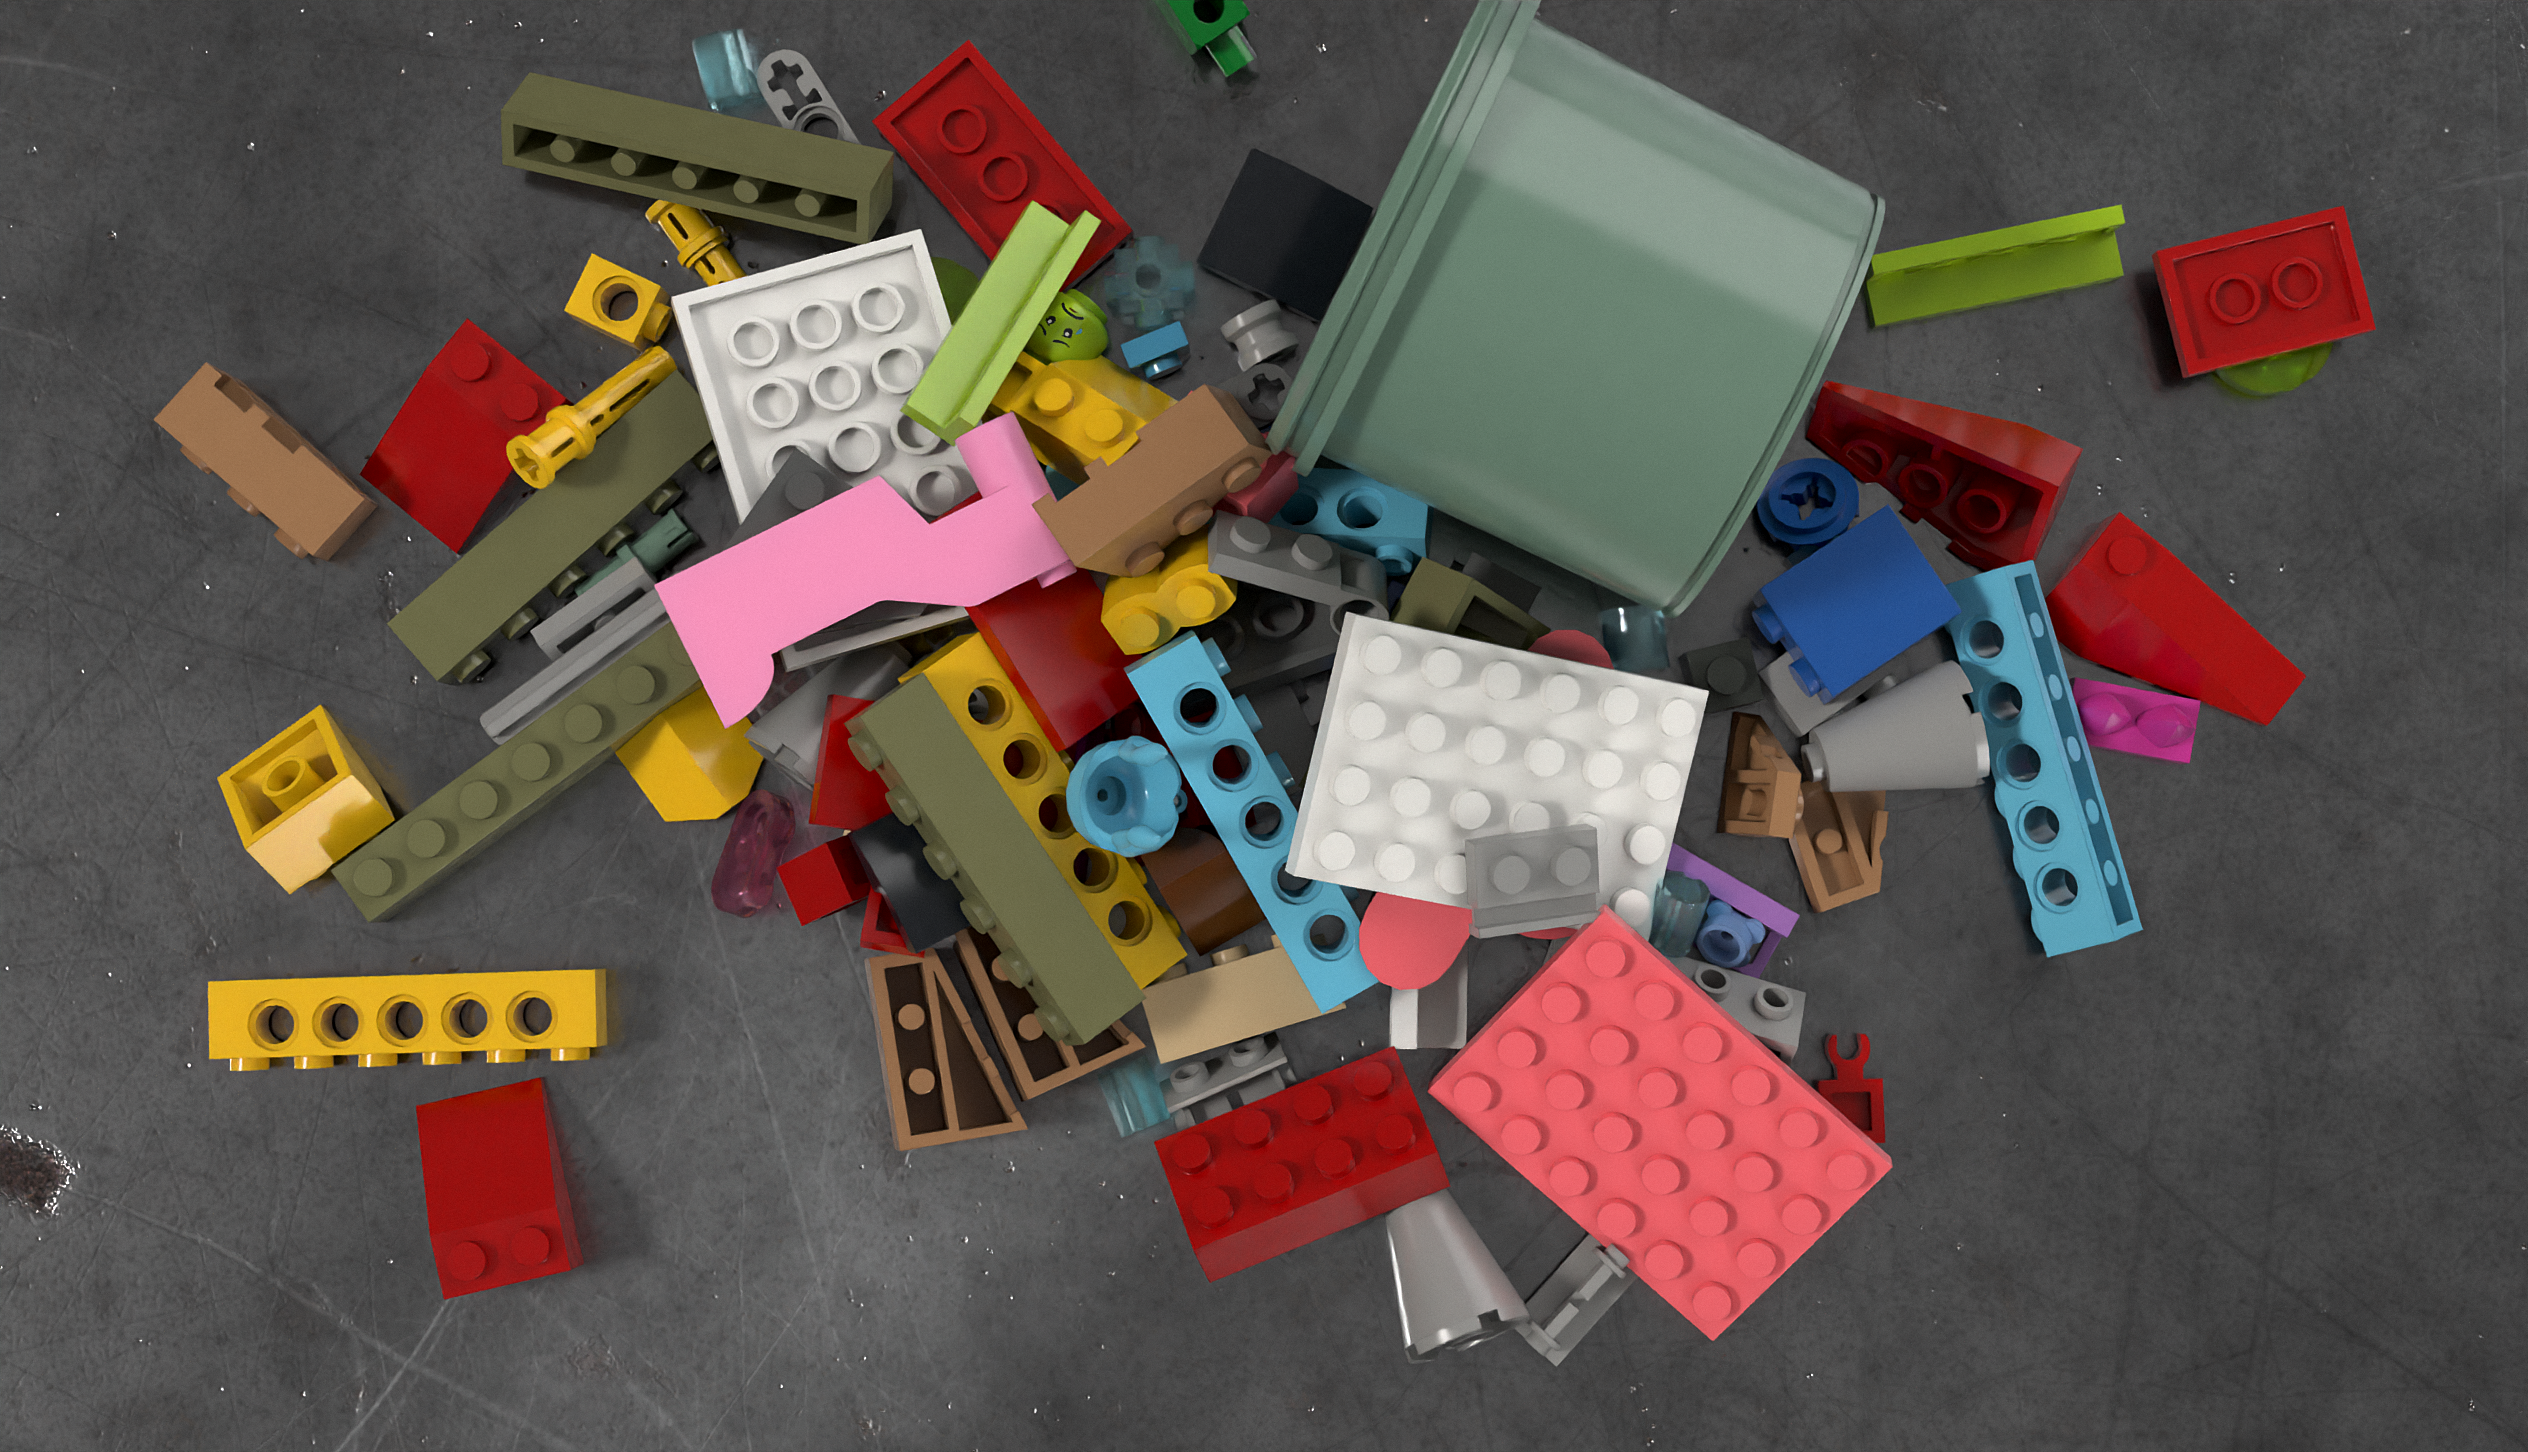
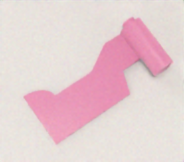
(860, 553)

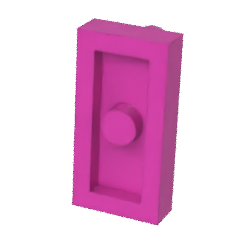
(2136, 720)

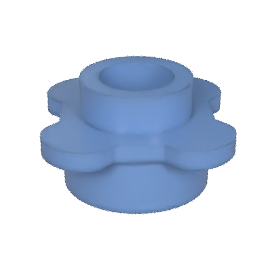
(1718, 945)

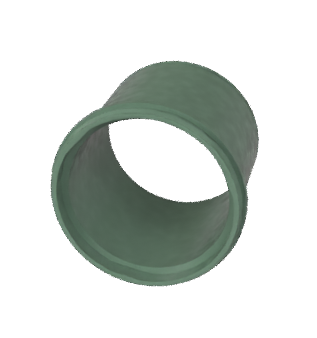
(1583, 312)

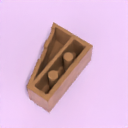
(265, 463)
(1159, 487)
(1029, 1054)
(931, 1057)

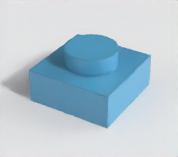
(1157, 351)

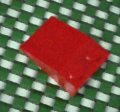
(449, 440)
(495, 1189)

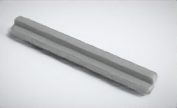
(575, 667)

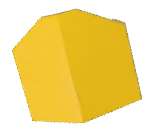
(691, 761)

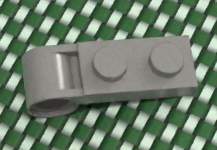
(1298, 566)

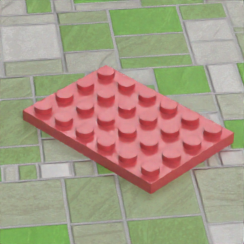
(1659, 1123)

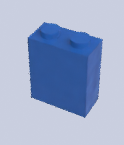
(1853, 606)

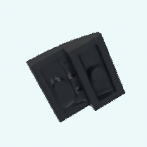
(1284, 234)
(917, 897)

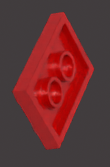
(2263, 291)

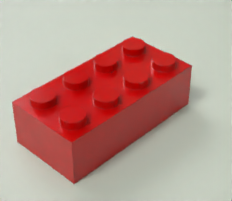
(1301, 1164)

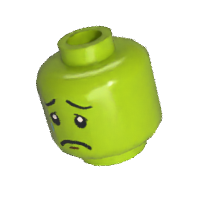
(1069, 330)

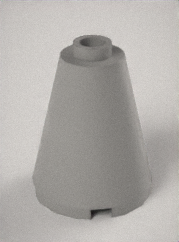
(793, 729)
(1903, 739)
(1446, 1280)

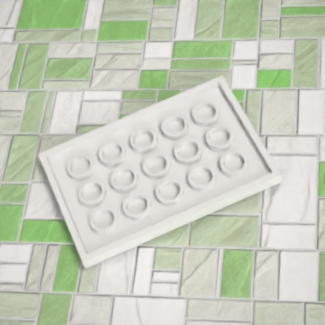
(823, 366)
(1483, 739)

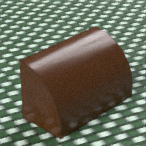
(1203, 888)

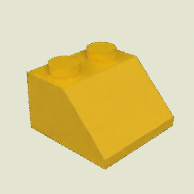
(1085, 413)
(304, 800)

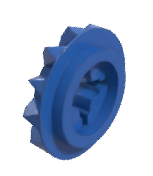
(1794, 486)

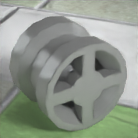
(1259, 335)

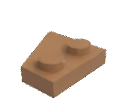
(1759, 783)
(1839, 844)

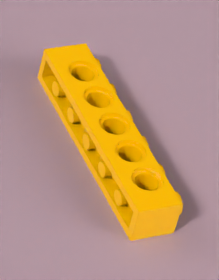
(967, 663)
(243, 1007)

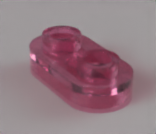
(752, 853)

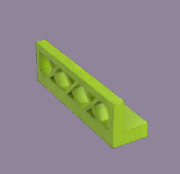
(1993, 267)
(997, 321)

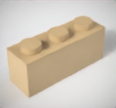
(1227, 1001)

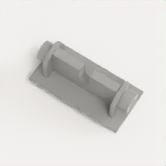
(1251, 1067)
(1575, 1298)

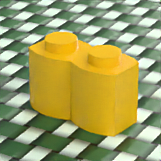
(1175, 594)

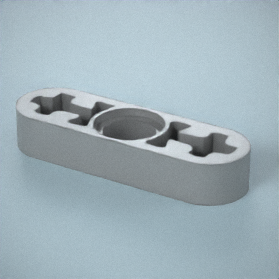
(809, 85)

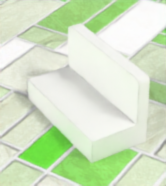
(1434, 1013)

